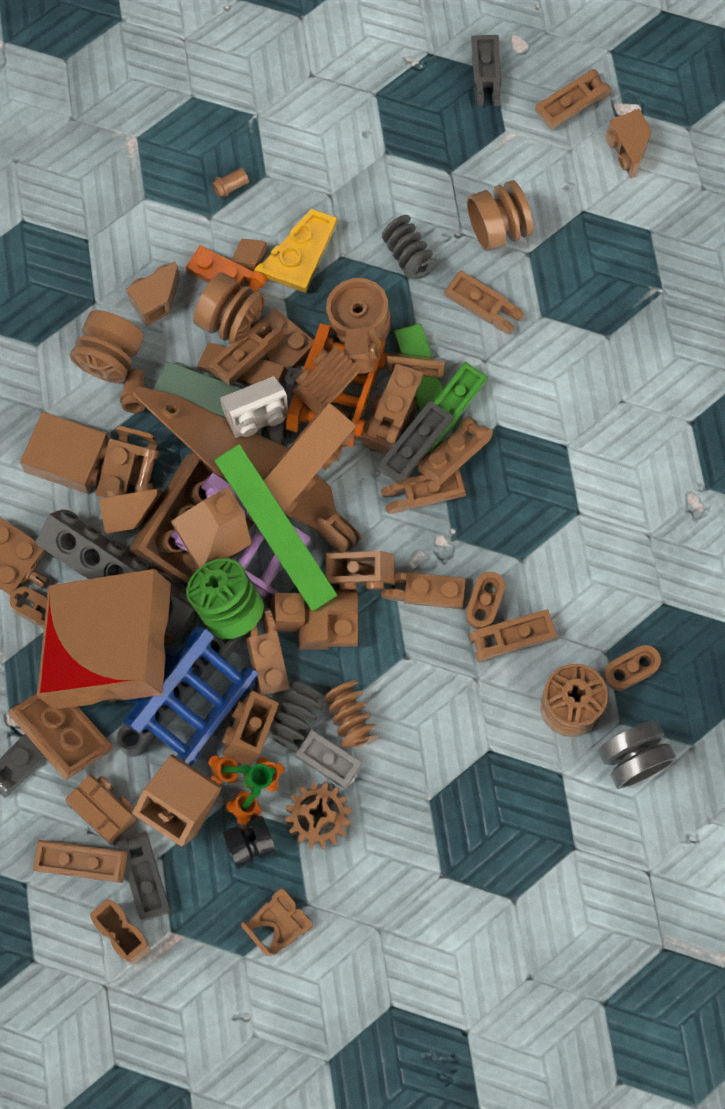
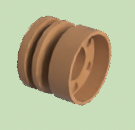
(500, 215)
(228, 308)
(106, 346)
(561, 710)

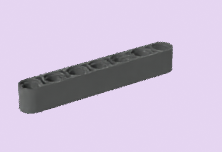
(166, 714)

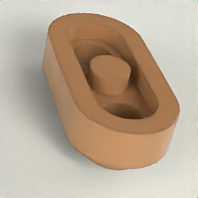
(483, 601)
(630, 667)

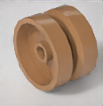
(358, 305)

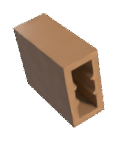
(65, 453)

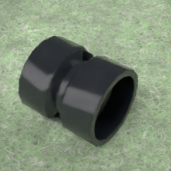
(241, 850)

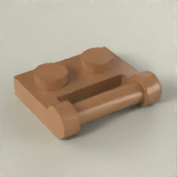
(119, 467)

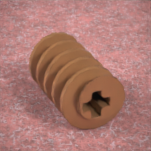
(349, 716)

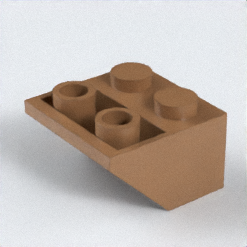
(177, 800)

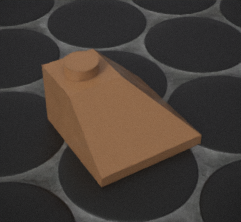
(213, 528)

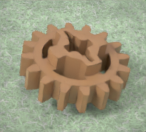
(304, 812)

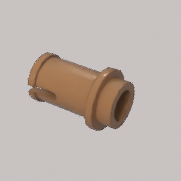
(230, 182)

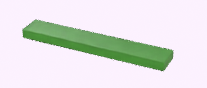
(275, 527)

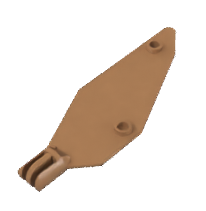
(212, 436)

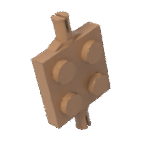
(18, 559)

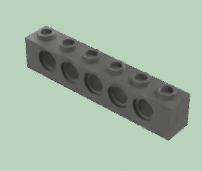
(57, 541)

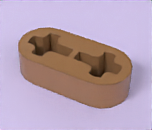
(31, 614)

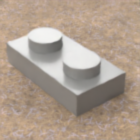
(328, 759)

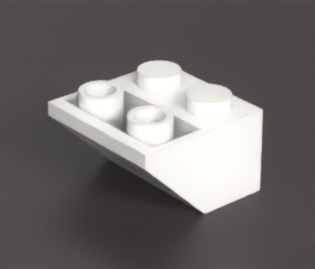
(255, 407)

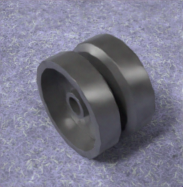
(637, 754)

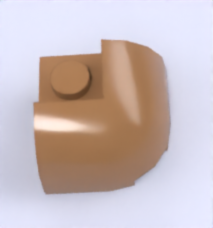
(332, 623)

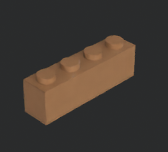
(307, 455)

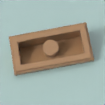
(428, 365)

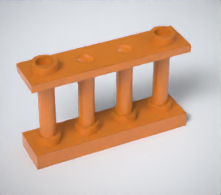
(300, 412)

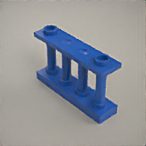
(178, 670)

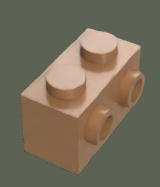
(360, 568)
(250, 728)

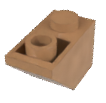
(630, 138)
(155, 294)
(130, 510)

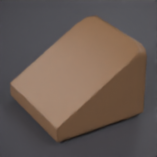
(250, 253)

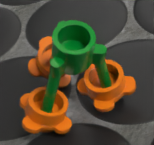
(256, 778)

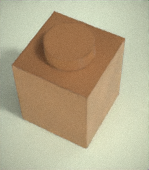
(287, 611)

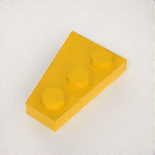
(299, 255)

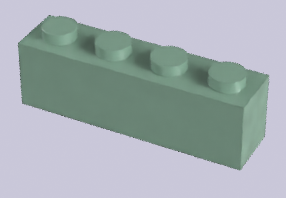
(196, 387)

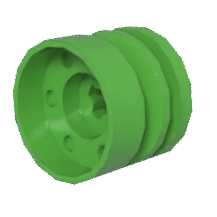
(225, 598)

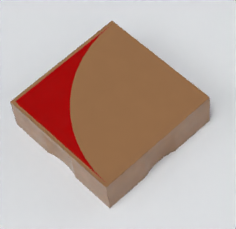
(104, 639)

